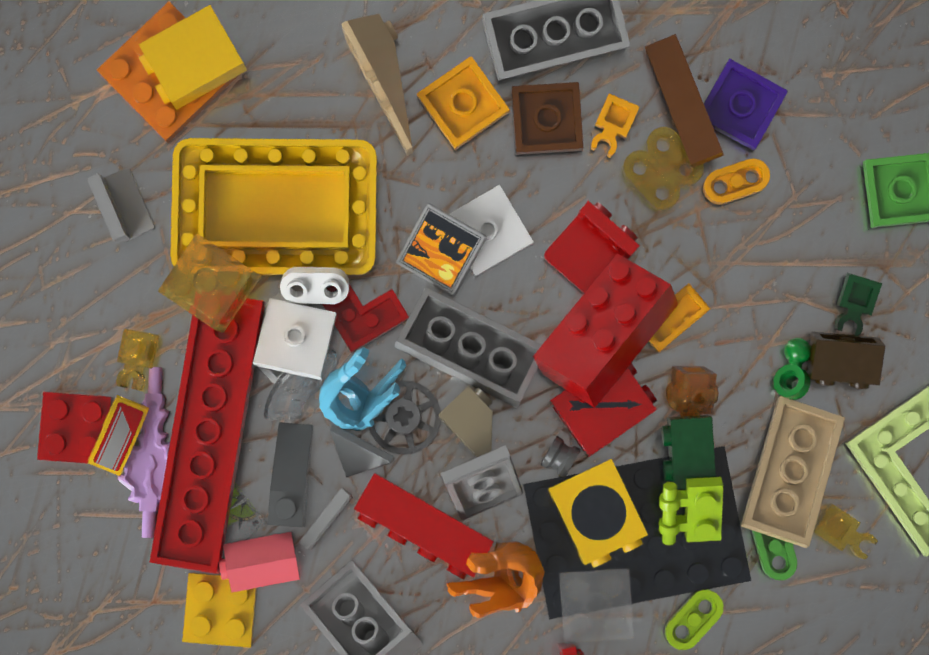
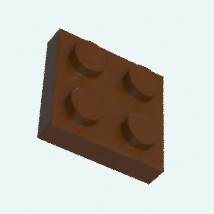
(547, 118)

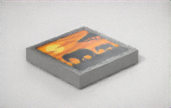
(441, 249)

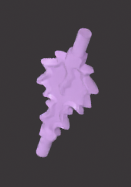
(148, 460)

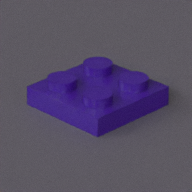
(743, 104)

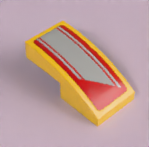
(118, 435)

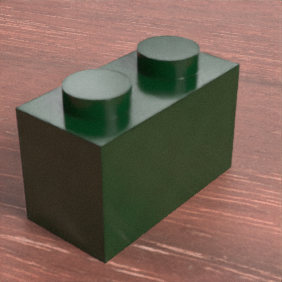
(689, 447)

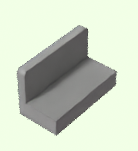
(121, 205)

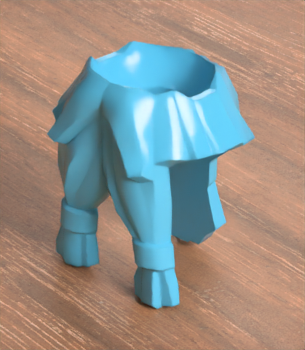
(365, 403)

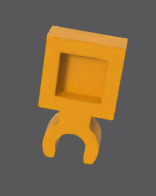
(615, 121)

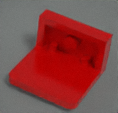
(590, 245)

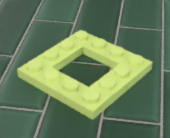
(877, 455)

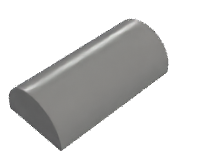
(552, 34)
(469, 347)

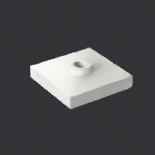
(498, 220)
(295, 339)

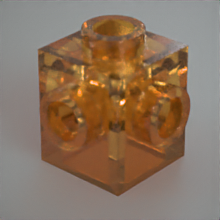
(692, 390)

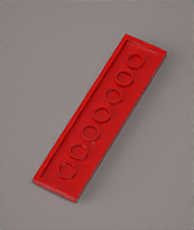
(206, 442)

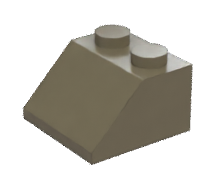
(470, 420)

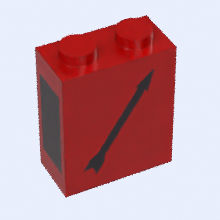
(615, 414)

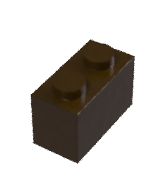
(845, 359)

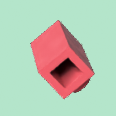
(259, 562)

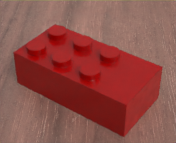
(606, 330)

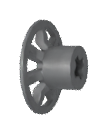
(405, 417)

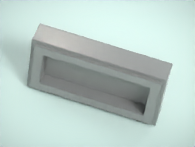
(326, 519)

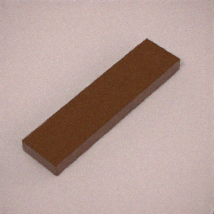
(684, 101)

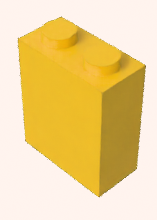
(191, 58)

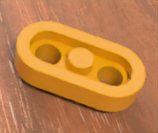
(735, 181)

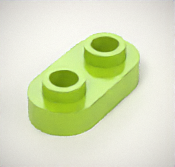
(696, 622)

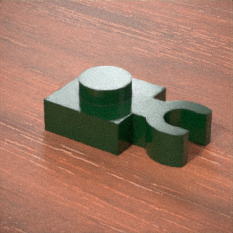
(858, 297)

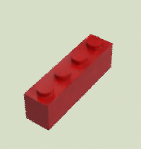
(421, 524)

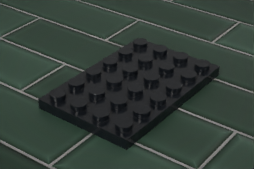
(653, 567)

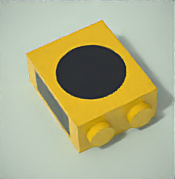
(598, 513)

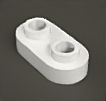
(314, 284)

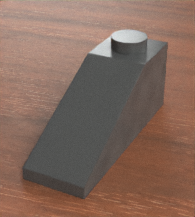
(290, 475)

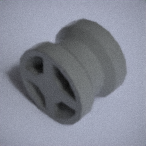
(560, 457)

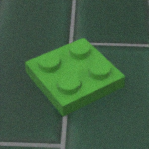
(897, 189)

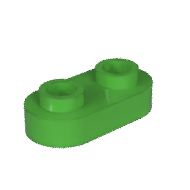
(768, 549)

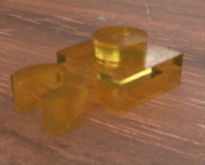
(136, 352)
(840, 529)

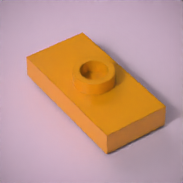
(688, 311)

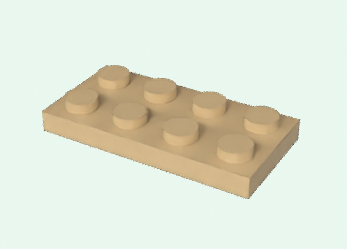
(793, 472)

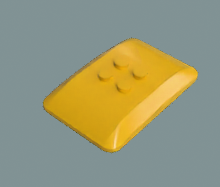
(277, 201)

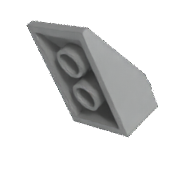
(358, 617)

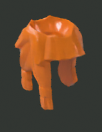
(506, 587)

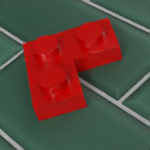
(365, 323)

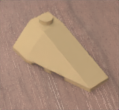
(376, 55)

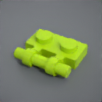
(702, 512)

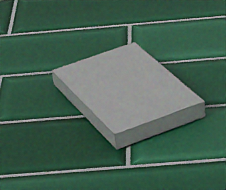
(482, 483)

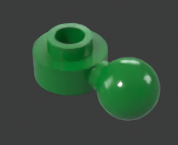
(797, 353)

